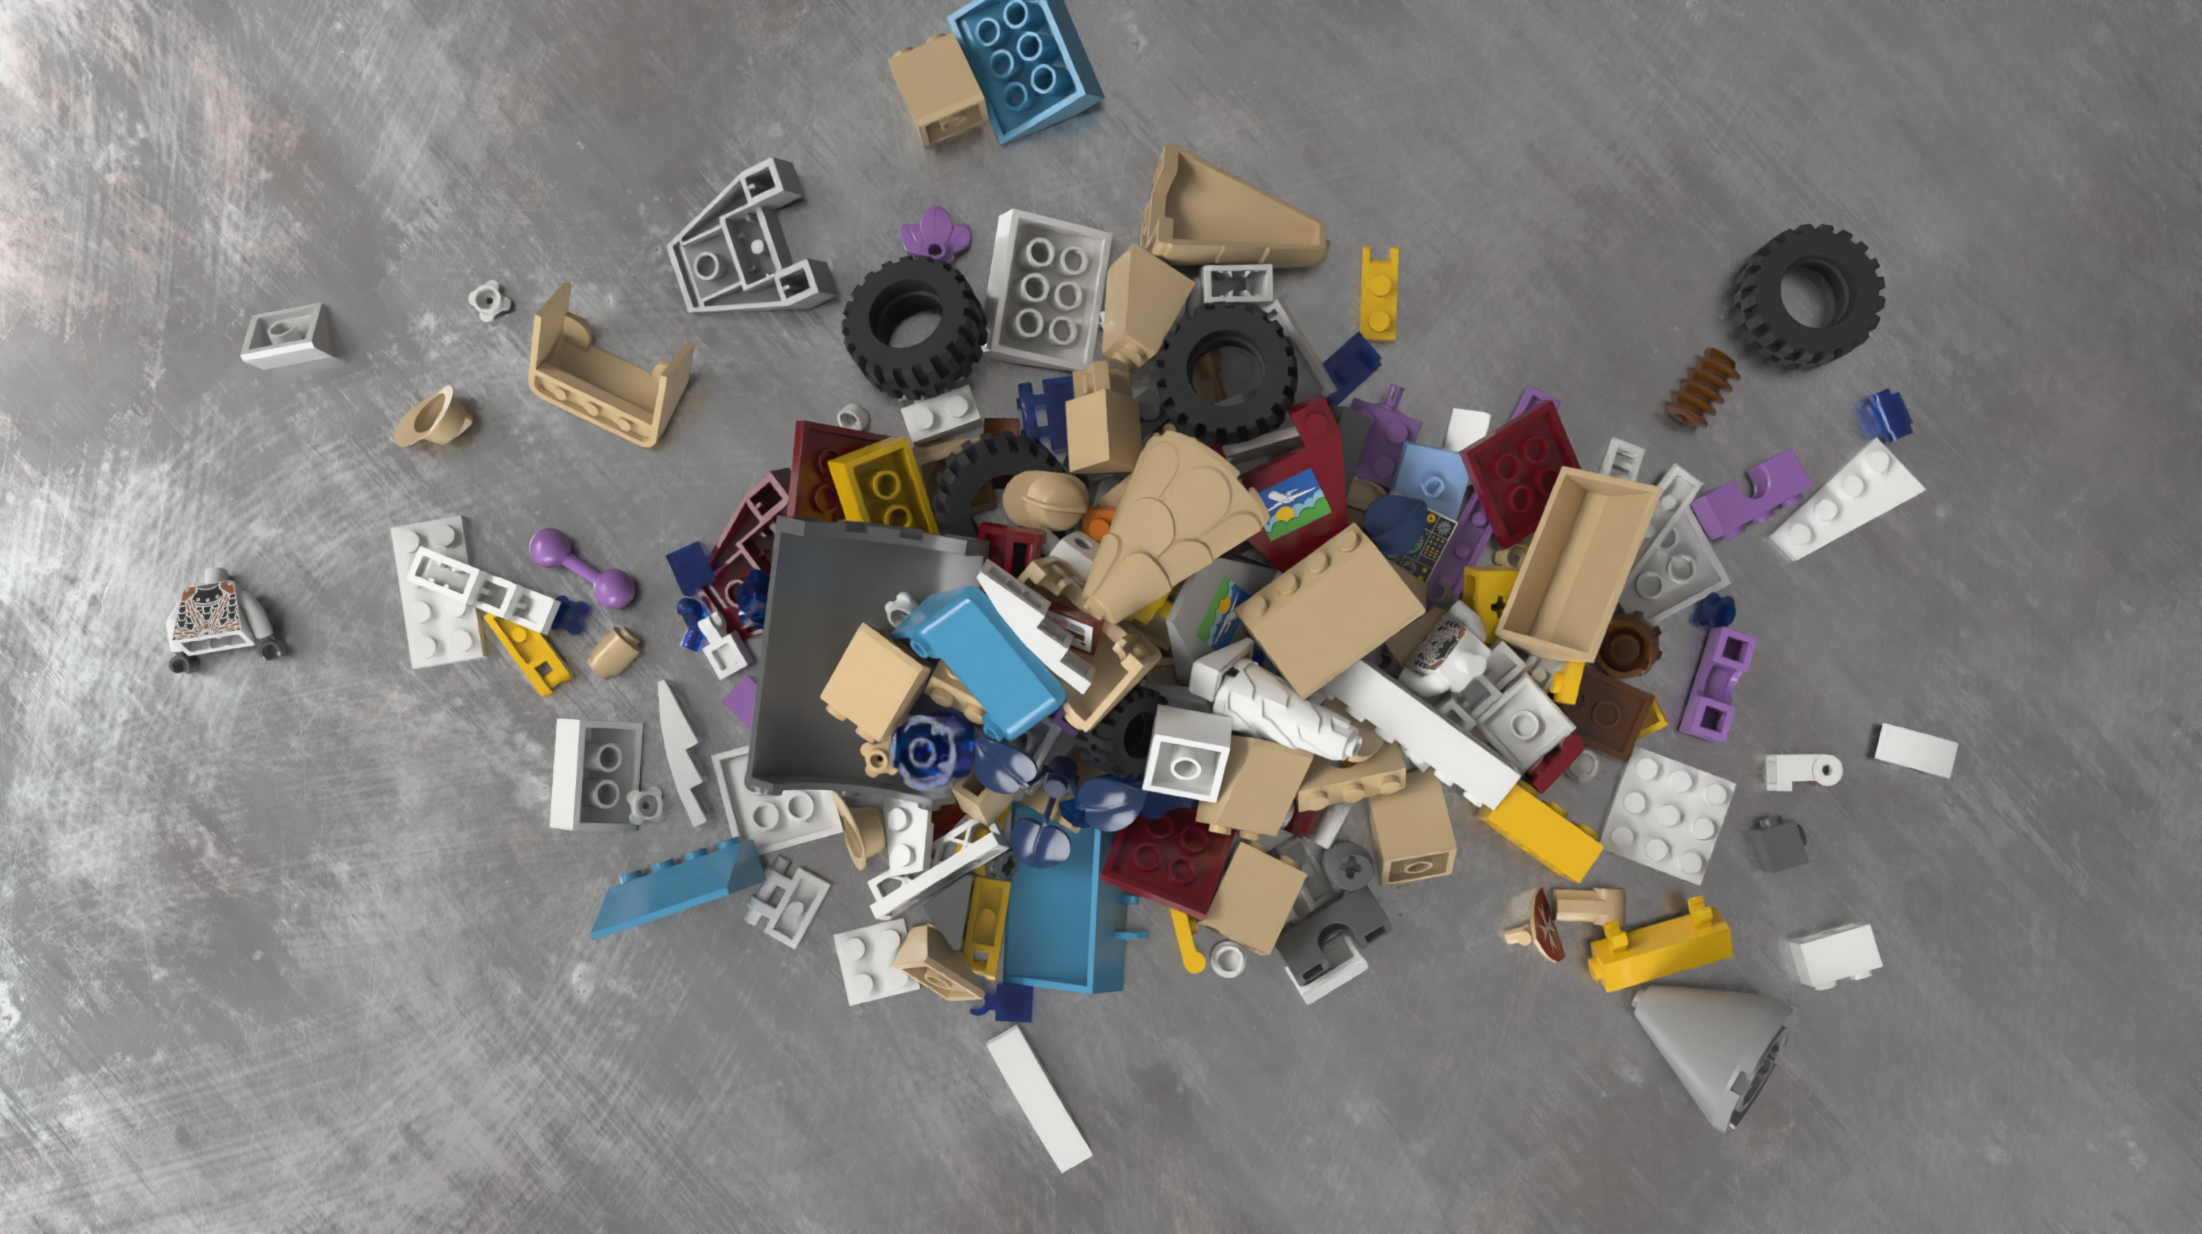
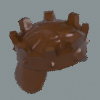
(1629, 646)

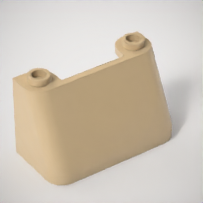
(1121, 654)

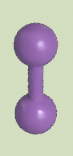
(552, 549)

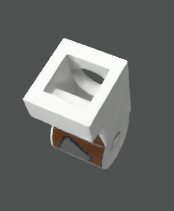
(1812, 768)

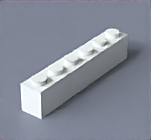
(1424, 732)

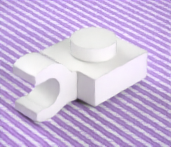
(725, 650)

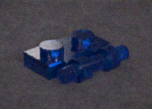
(1055, 395)

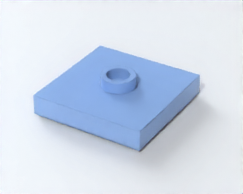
(1432, 476)

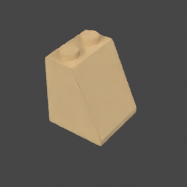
(938, 88)
(1140, 307)
(876, 683)
(1255, 788)
(1412, 830)
(1253, 897)

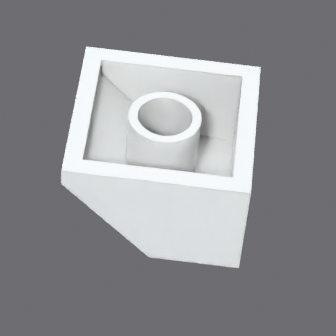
(1187, 753)

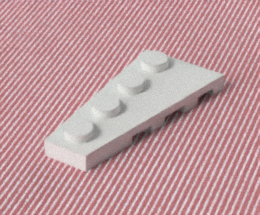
(1854, 495)
(908, 836)

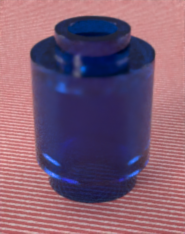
(1889, 415)

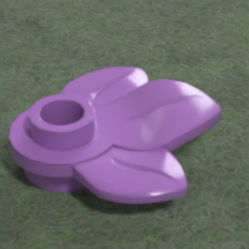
(935, 234)

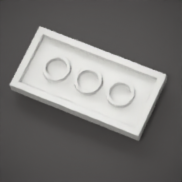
(437, 625)

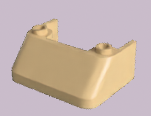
(598, 384)

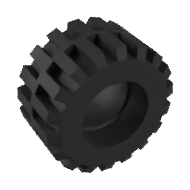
(1123, 736)

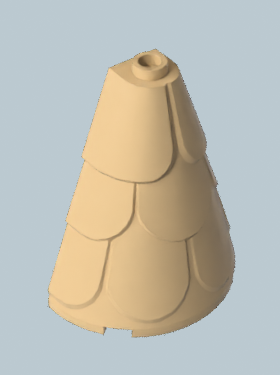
(1219, 219)
(1169, 524)

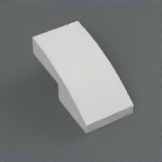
(1916, 750)

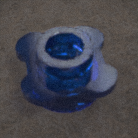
(578, 611)
(1717, 611)

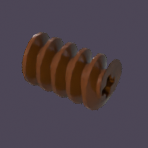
(1703, 388)

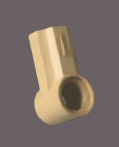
(1593, 906)

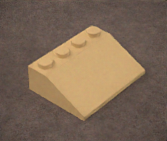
(1329, 611)

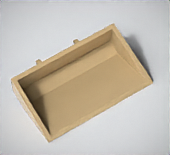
(1577, 565)

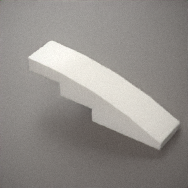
(483, 590)
(1025, 614)
(1481, 691)
(680, 739)
(1039, 1098)

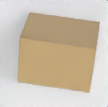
(1103, 433)

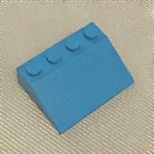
(1025, 63)
(678, 886)

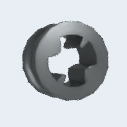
(1003, 866)

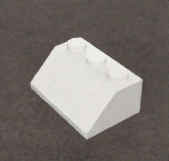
(593, 774)

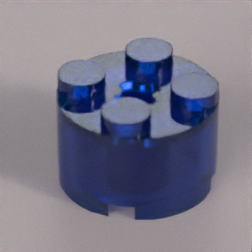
(933, 750)

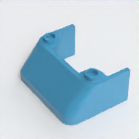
(986, 658)

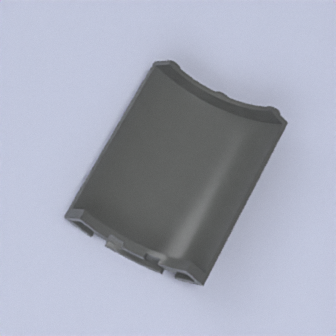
(819, 594)

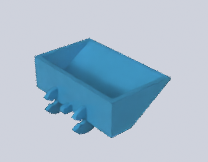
(1064, 921)

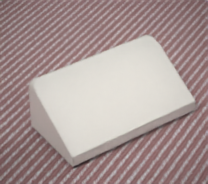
(1465, 428)
(1330, 824)
(1316, 887)
(1345, 964)

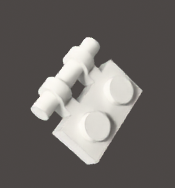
(797, 906)

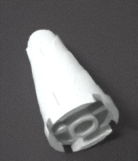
(1272, 710)

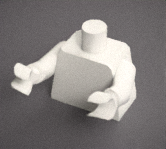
(1231, 284)

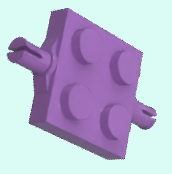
(1385, 437)

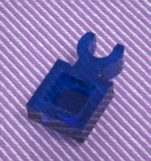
(1010, 1001)

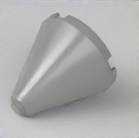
(1717, 1043)

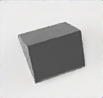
(952, 908)

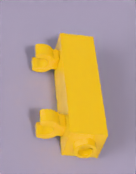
(1660, 948)

